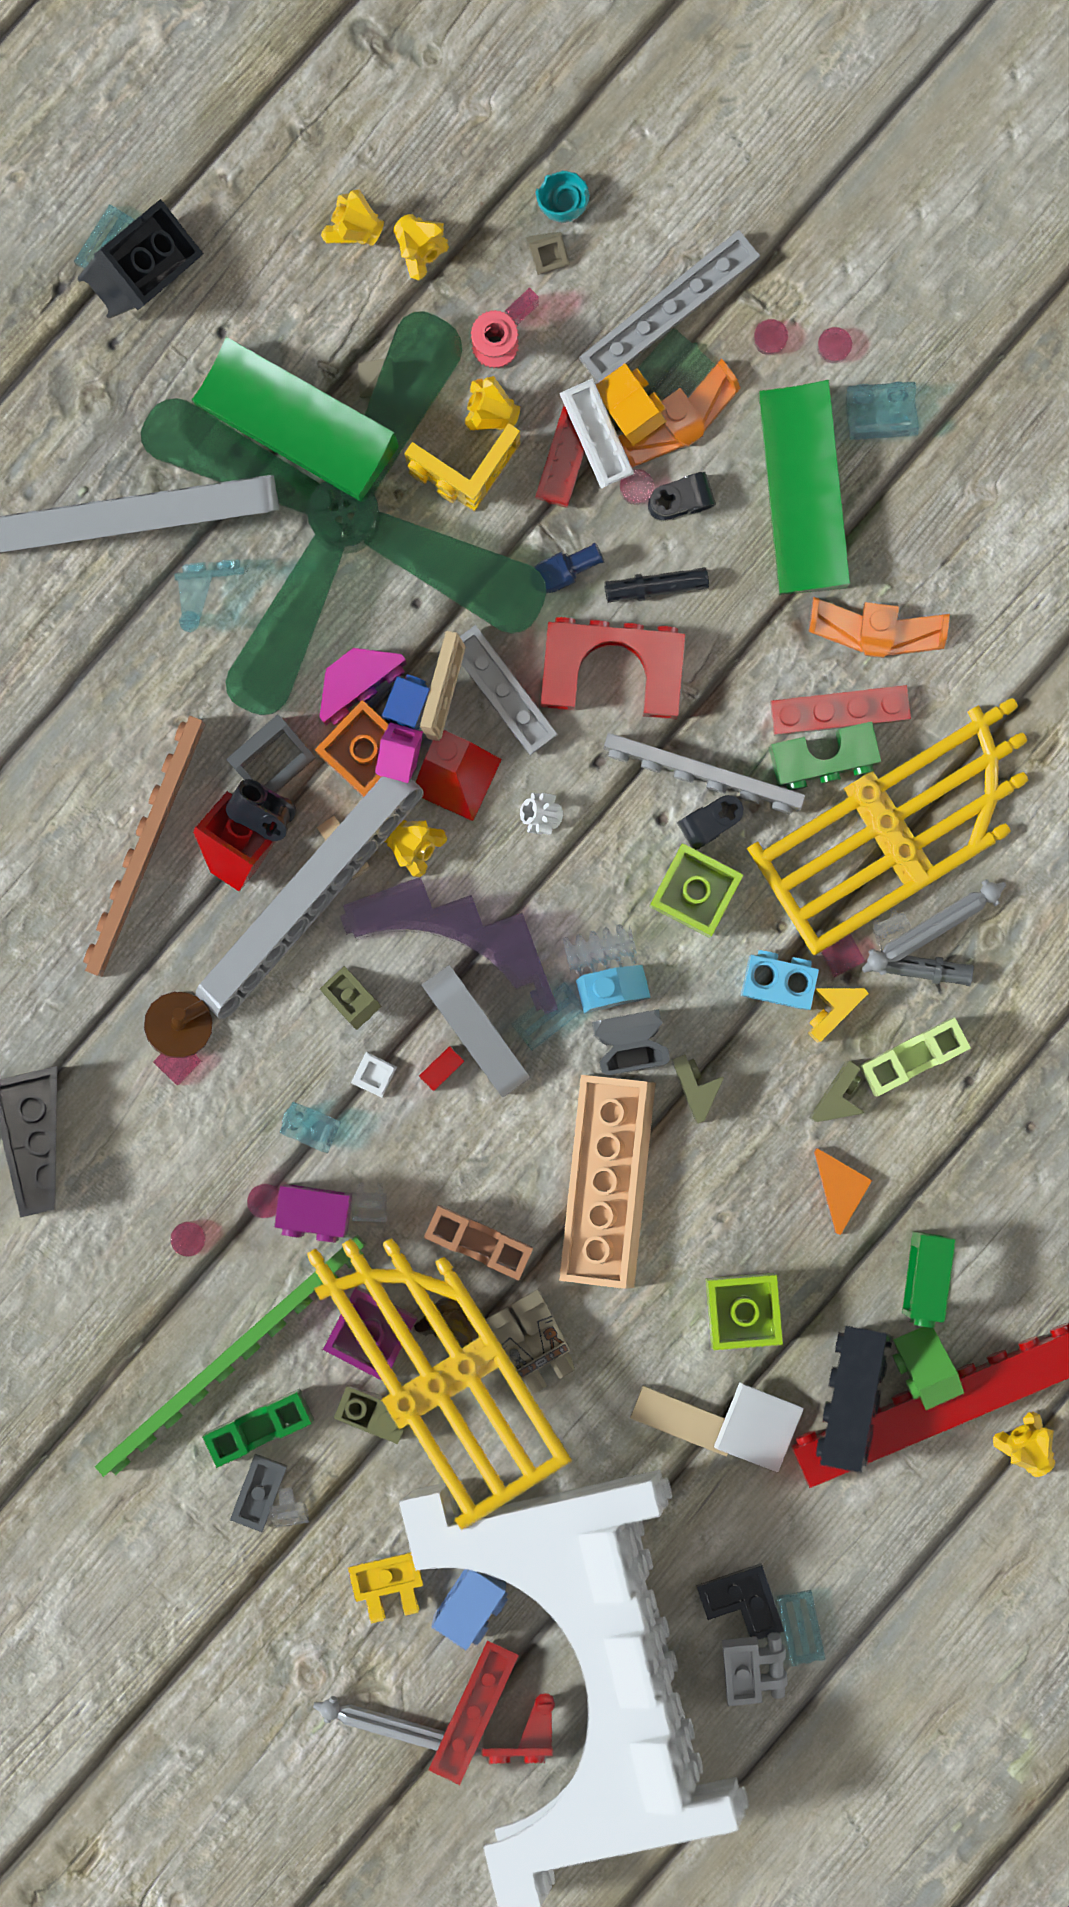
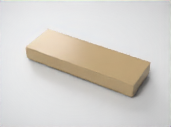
(442, 686)
(678, 1418)

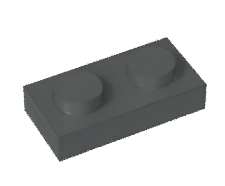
(258, 1492)

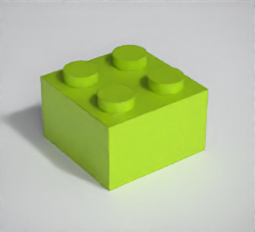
(696, 890)
(744, 1311)

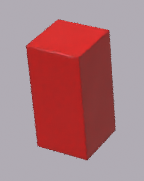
(441, 1068)

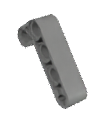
(475, 1031)

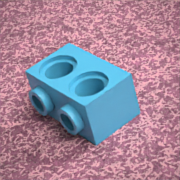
(778, 990)

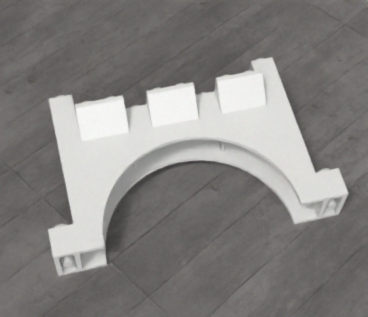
(589, 1571)

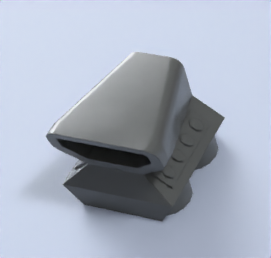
(630, 1042)

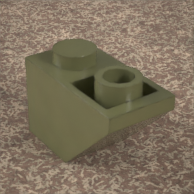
(368, 1413)

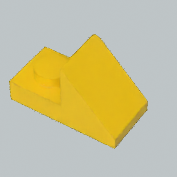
(841, 1002)

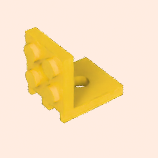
(455, 486)

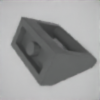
(260, 742)

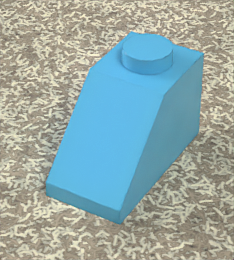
(612, 988)

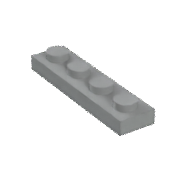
(505, 692)

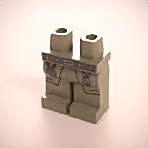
(540, 1345)

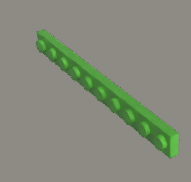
(221, 1367)

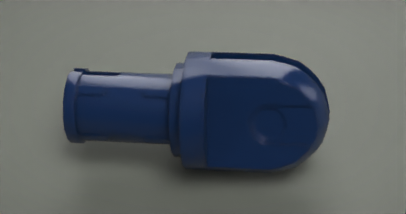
(562, 568)

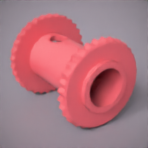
(494, 324)

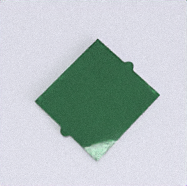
(675, 365)

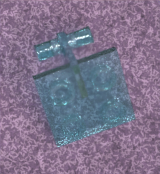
(194, 586)

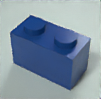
(406, 702)

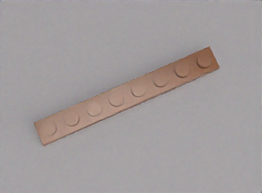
(149, 831)

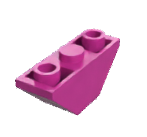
(355, 679)

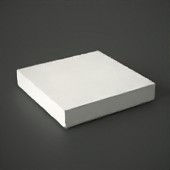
(758, 1427)

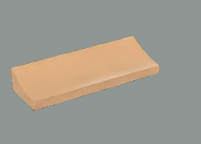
(607, 1181)

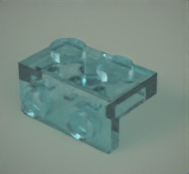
(882, 410)

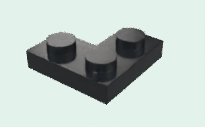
(743, 1591)

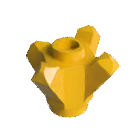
(353, 221)
(419, 243)
(490, 406)
(414, 844)
(1028, 1445)

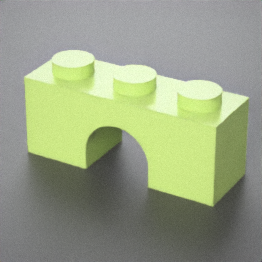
(914, 1056)

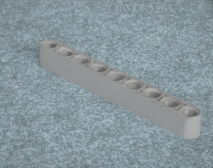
(138, 513)
(307, 894)

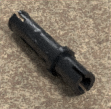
(654, 585)

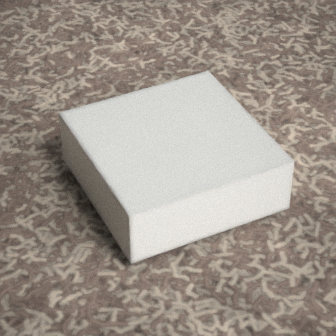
(374, 1074)

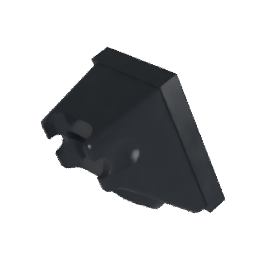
(140, 260)

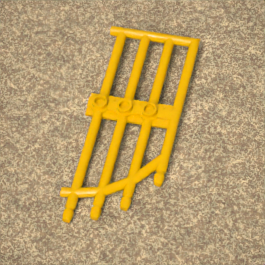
(888, 828)
(447, 1378)

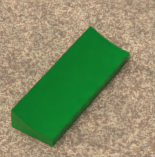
(296, 419)
(804, 488)

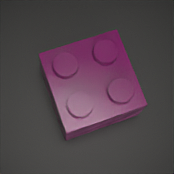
(313, 1211)
(345, 1345)

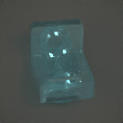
(309, 1127)

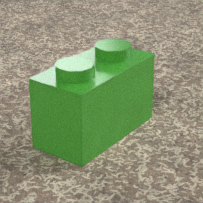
(928, 1367)

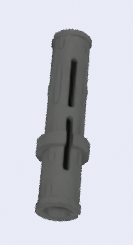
(932, 969)

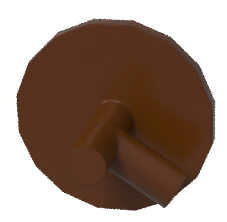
(178, 1024)

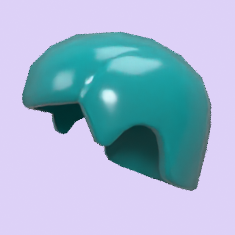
(563, 196)

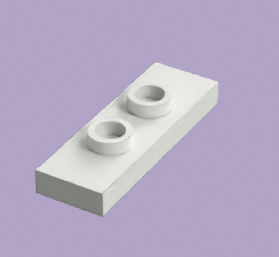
(596, 433)

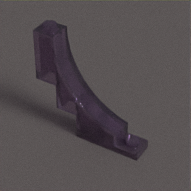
(502, 943)

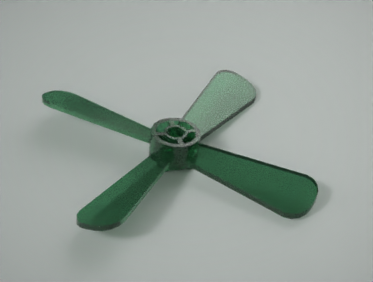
(481, 581)

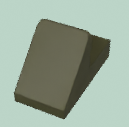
(350, 997)
(698, 1097)
(832, 1104)

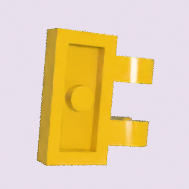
(383, 1578)

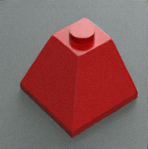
(457, 775)
(229, 847)

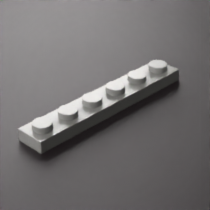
(670, 306)
(717, 778)

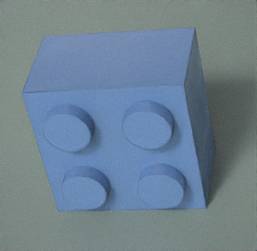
(468, 1606)

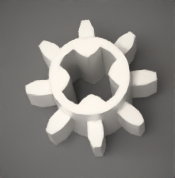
(541, 813)

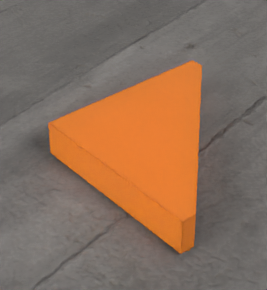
(841, 1187)

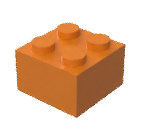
(355, 747)

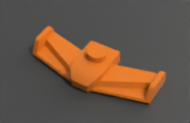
(685, 416)
(878, 629)

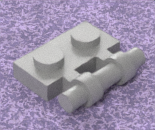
(742, 1669)

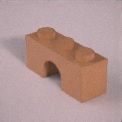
(478, 1242)

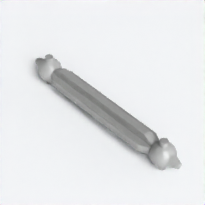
(933, 927)
(381, 1724)

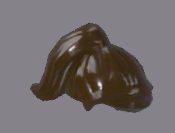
(454, 1318)

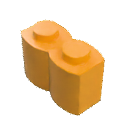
(630, 404)

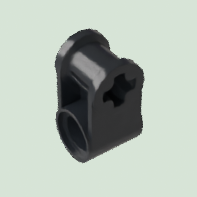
(687, 496)
(258, 808)
(706, 824)

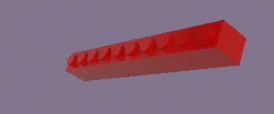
(985, 1389)

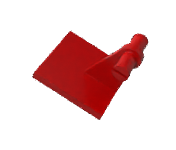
(536, 1738)

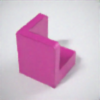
(399, 752)

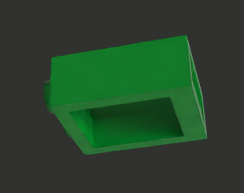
(928, 1278)

